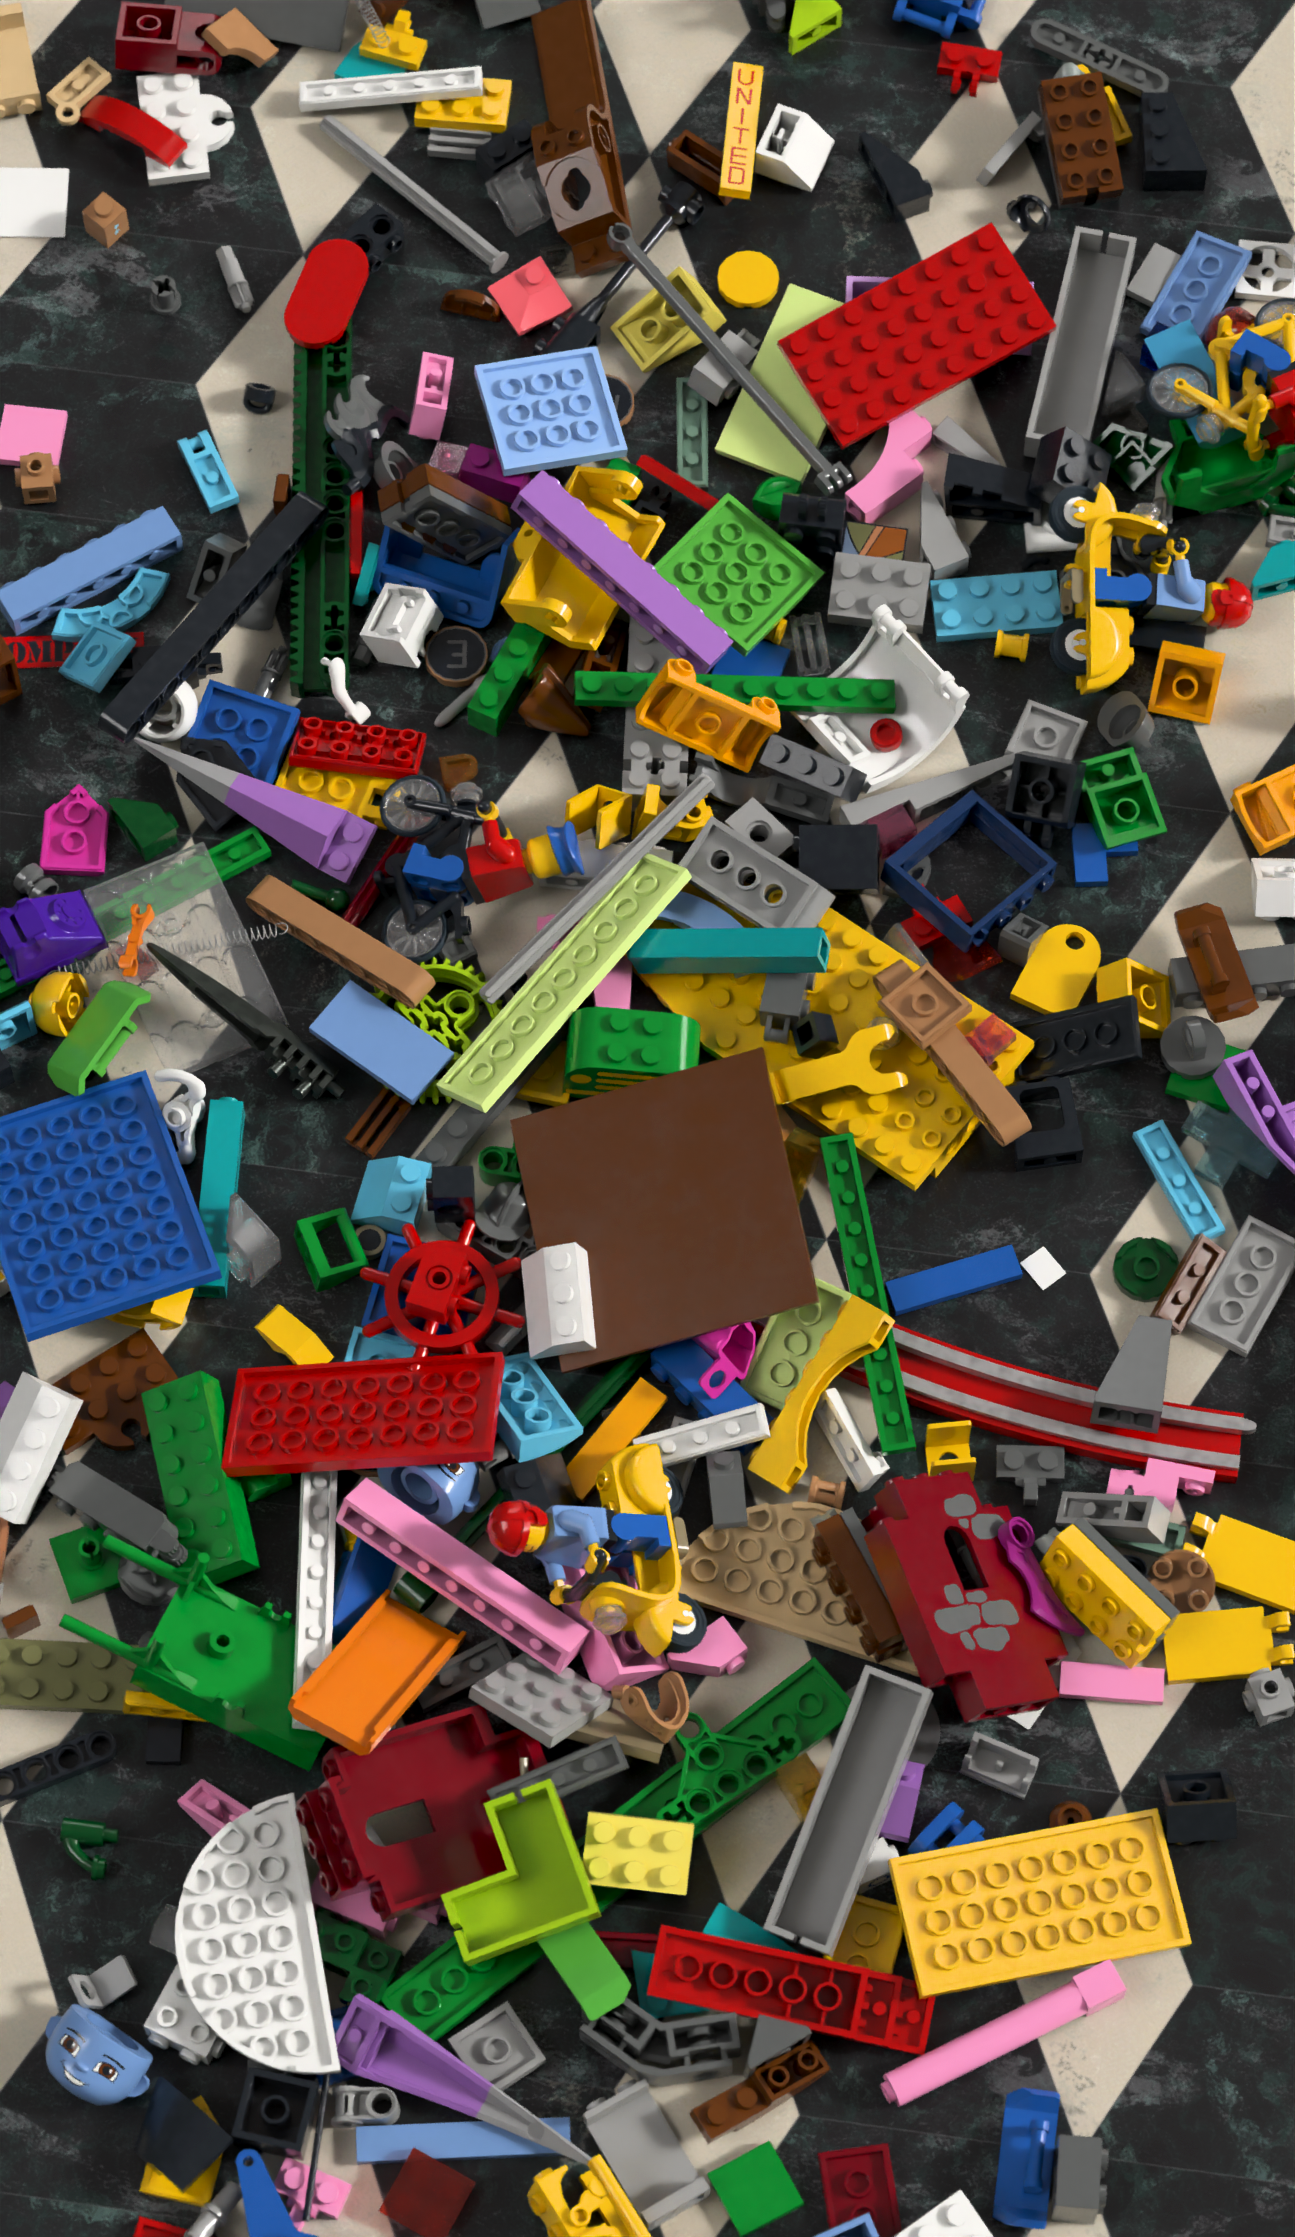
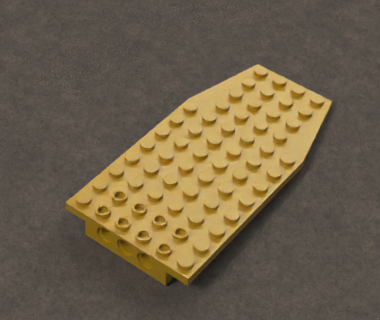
(900, 1131)

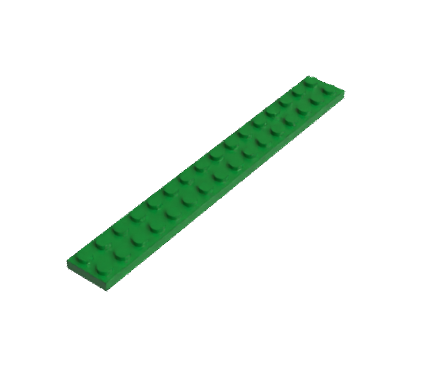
(447, 1990)

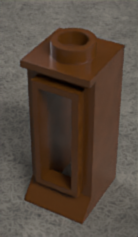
(690, 145)

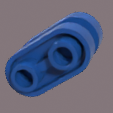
(947, 1821)

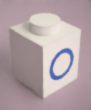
(878, 1869)

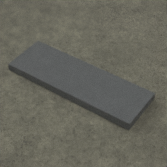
(292, 21)

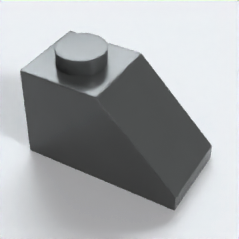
(215, 559)
(726, 1490)

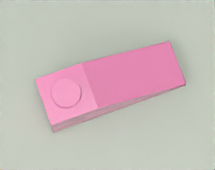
(431, 396)
(210, 1807)

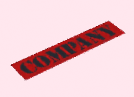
(45, 652)

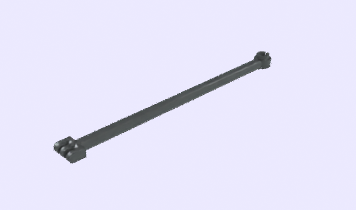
(828, 476)

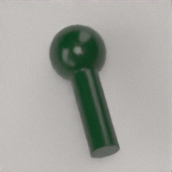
(335, 900)

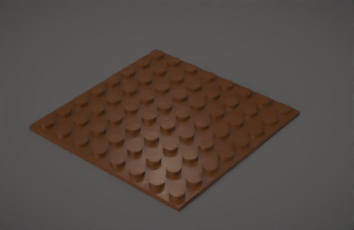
(675, 1200)

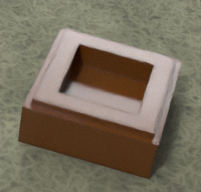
(281, 492)
(21, 1621)

